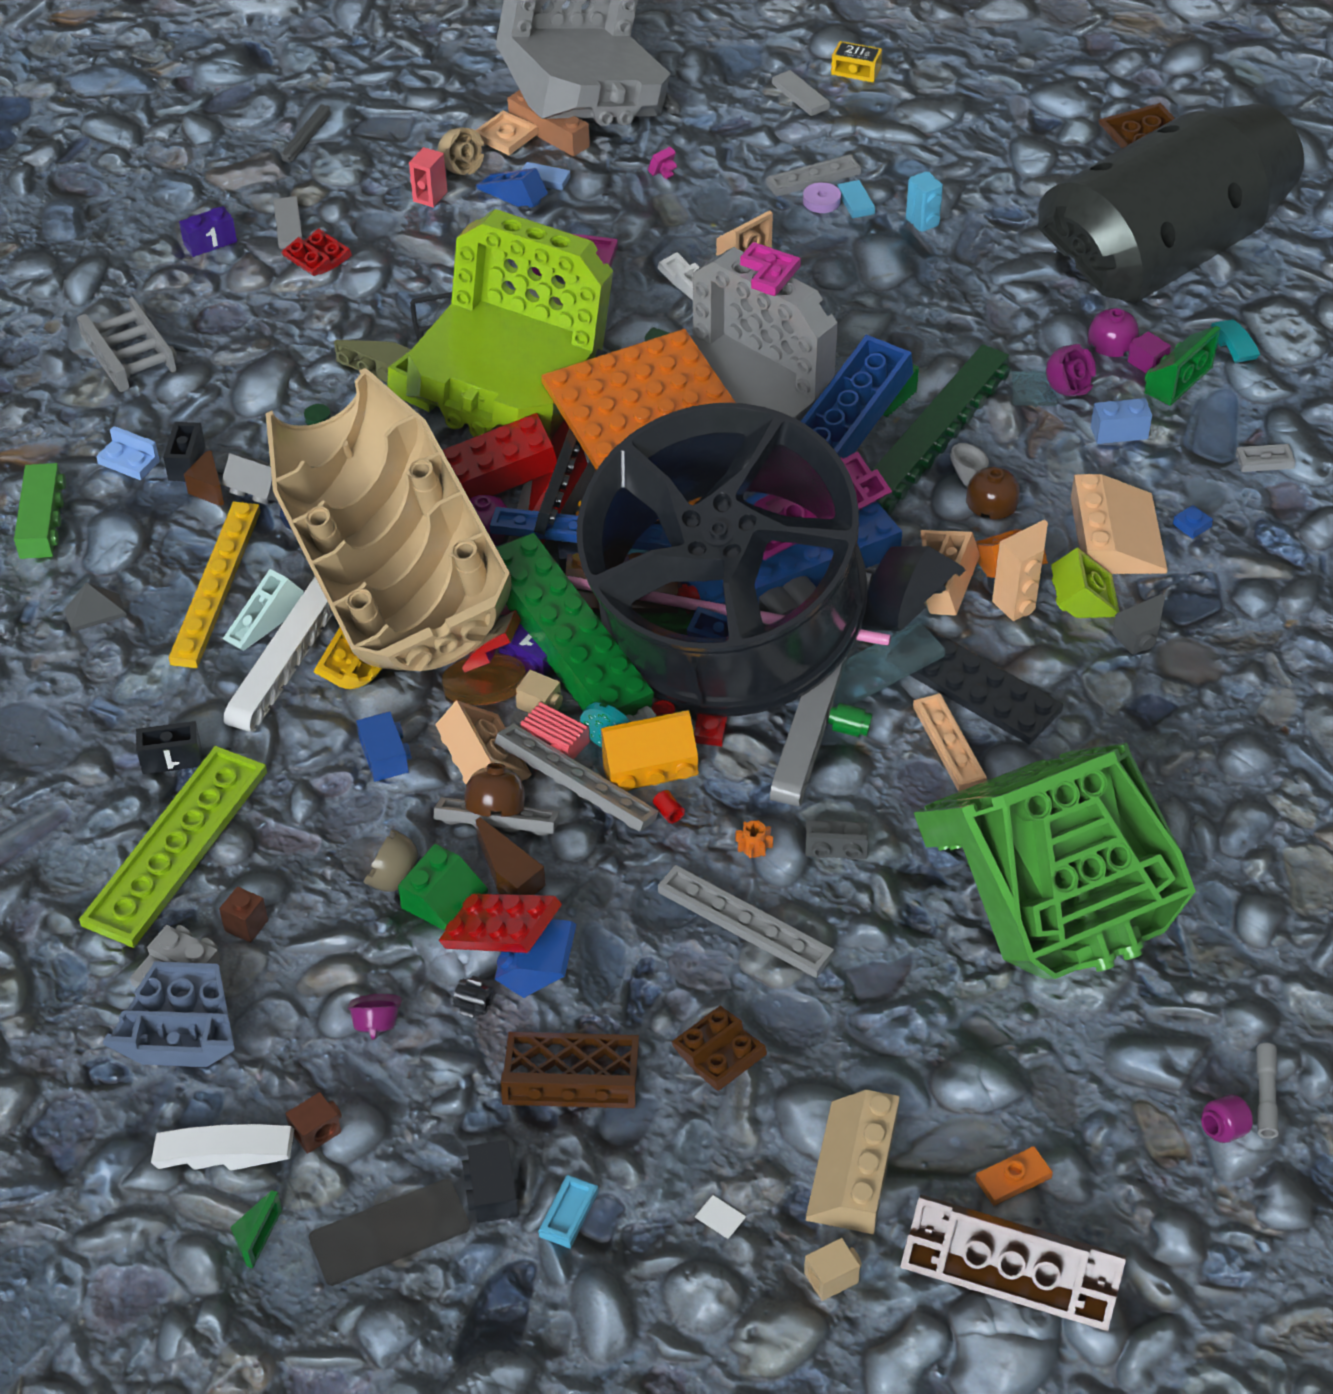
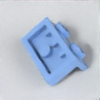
(129, 454)

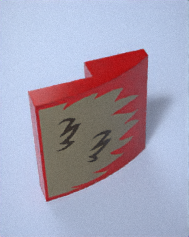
(498, 636)

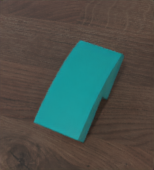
(1237, 340)

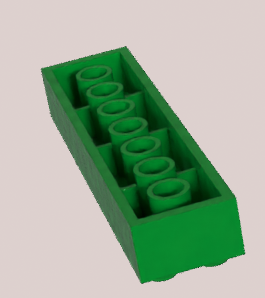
(569, 631)

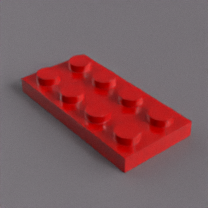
(500, 922)

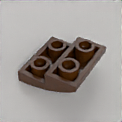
(719, 1048)

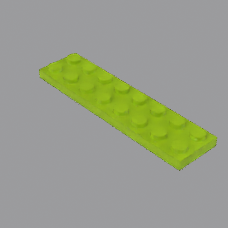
(173, 847)

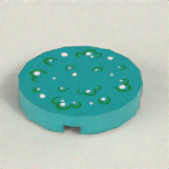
(600, 717)

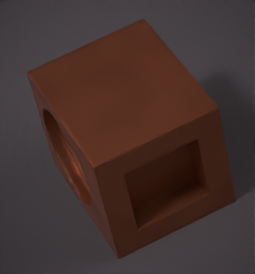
(314, 1122)

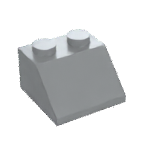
(249, 476)

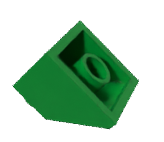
(439, 886)

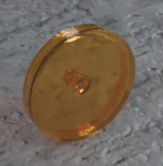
(484, 684)

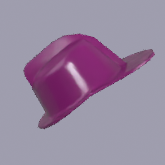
(374, 1013)

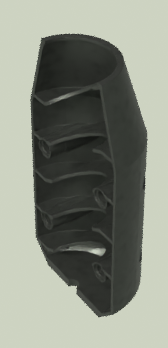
(1173, 198)

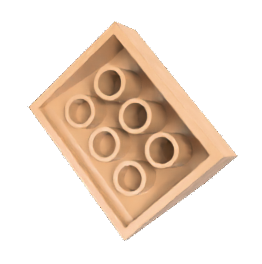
(1117, 525)

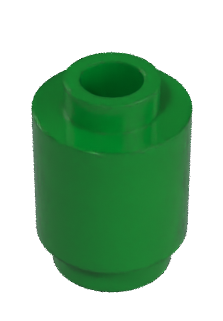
(850, 720)

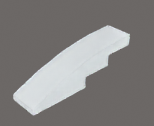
(679, 272)
(223, 1144)

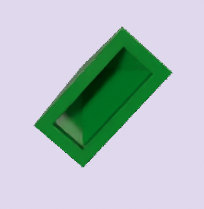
(255, 1227)

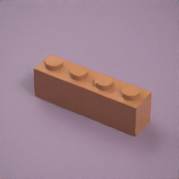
(564, 133)

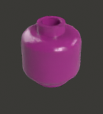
(1227, 1118)

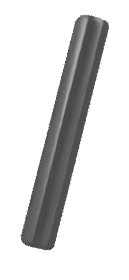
(305, 133)

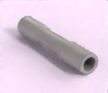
(1267, 1109)

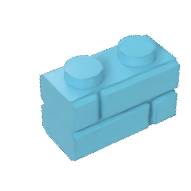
(924, 201)

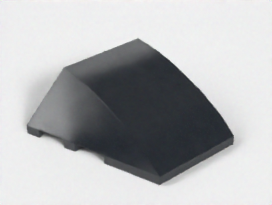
(904, 583)

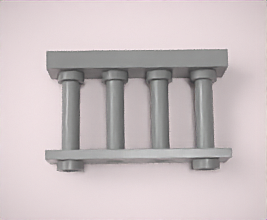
(111, 359)

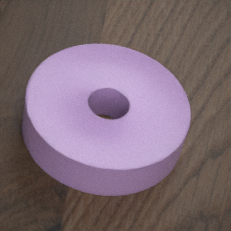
(821, 197)

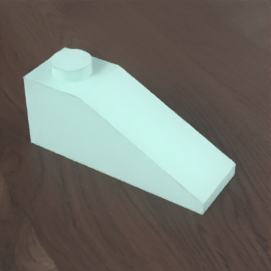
(264, 610)

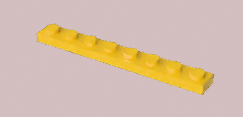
(214, 585)

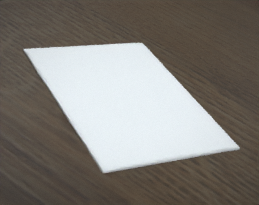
(720, 1216)

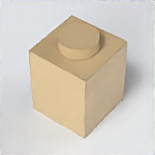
(536, 689)
(832, 1268)

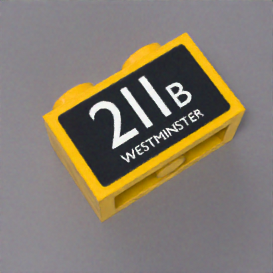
(856, 61)

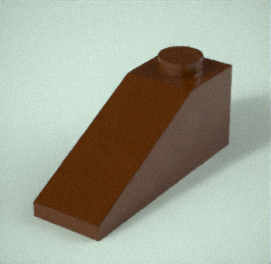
(509, 865)

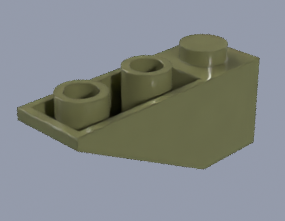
(372, 355)

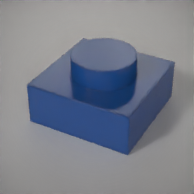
(1192, 521)

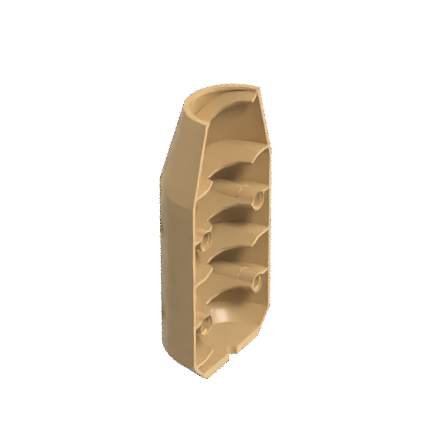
(388, 531)

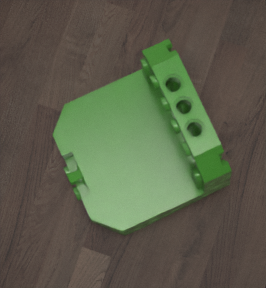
(1066, 859)

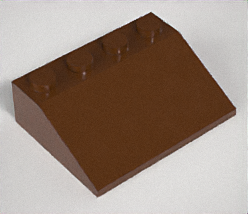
(1135, 124)

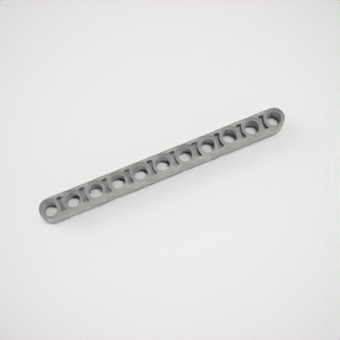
(805, 739)

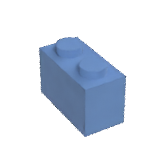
(1121, 421)

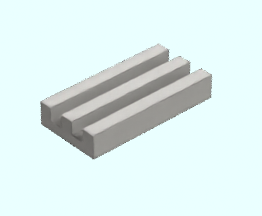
(1265, 457)

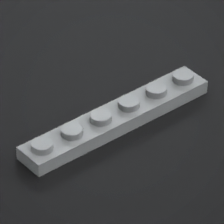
(576, 777)
(746, 921)

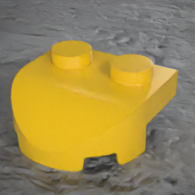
(342, 666)

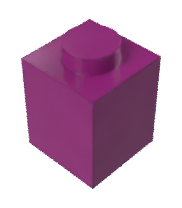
(1147, 351)

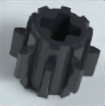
(472, 996)

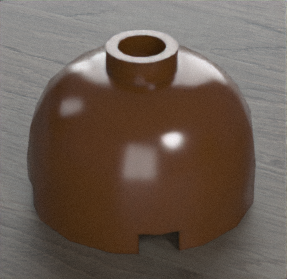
(993, 493)
(494, 790)

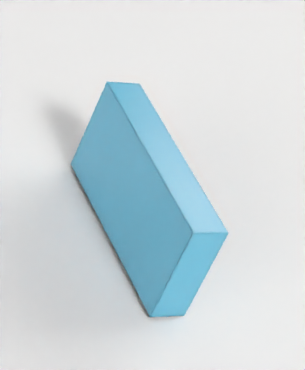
(856, 199)
(568, 1211)

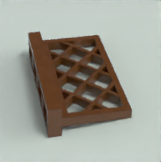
(569, 1087)

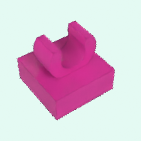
(663, 163)

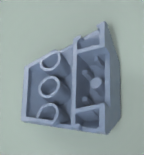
(175, 1018)

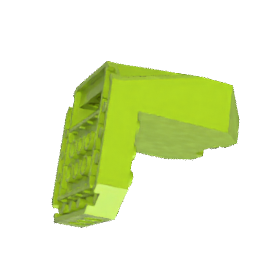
(495, 341)

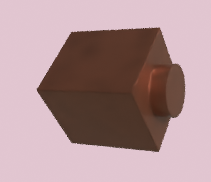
(243, 914)

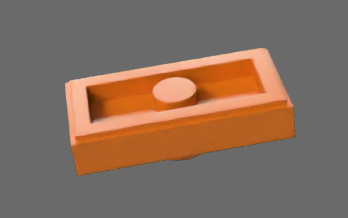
(1013, 1176)

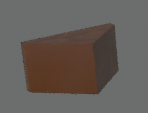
(203, 480)

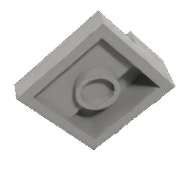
(176, 946)

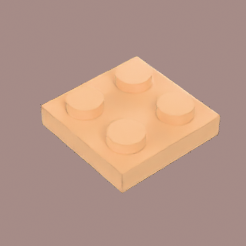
(507, 132)

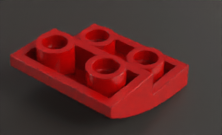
(317, 253)

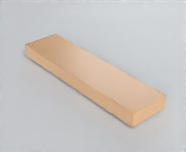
(949, 741)

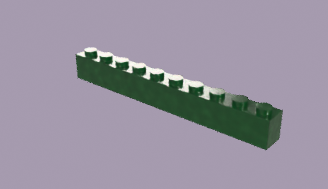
(941, 422)

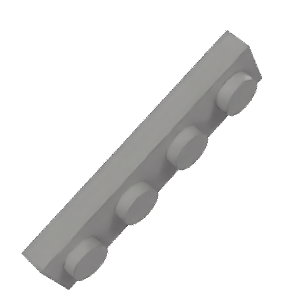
(538, 821)

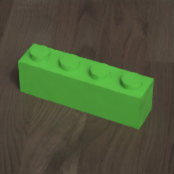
(39, 511)

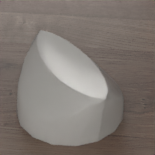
(967, 461)

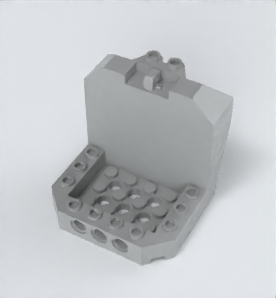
(581, 60)
(763, 345)

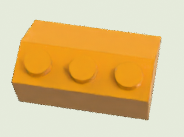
(650, 751)

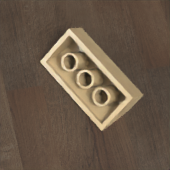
(854, 1161)

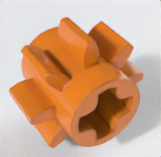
(754, 839)

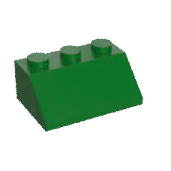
(1182, 366)

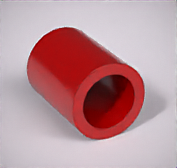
(668, 806)

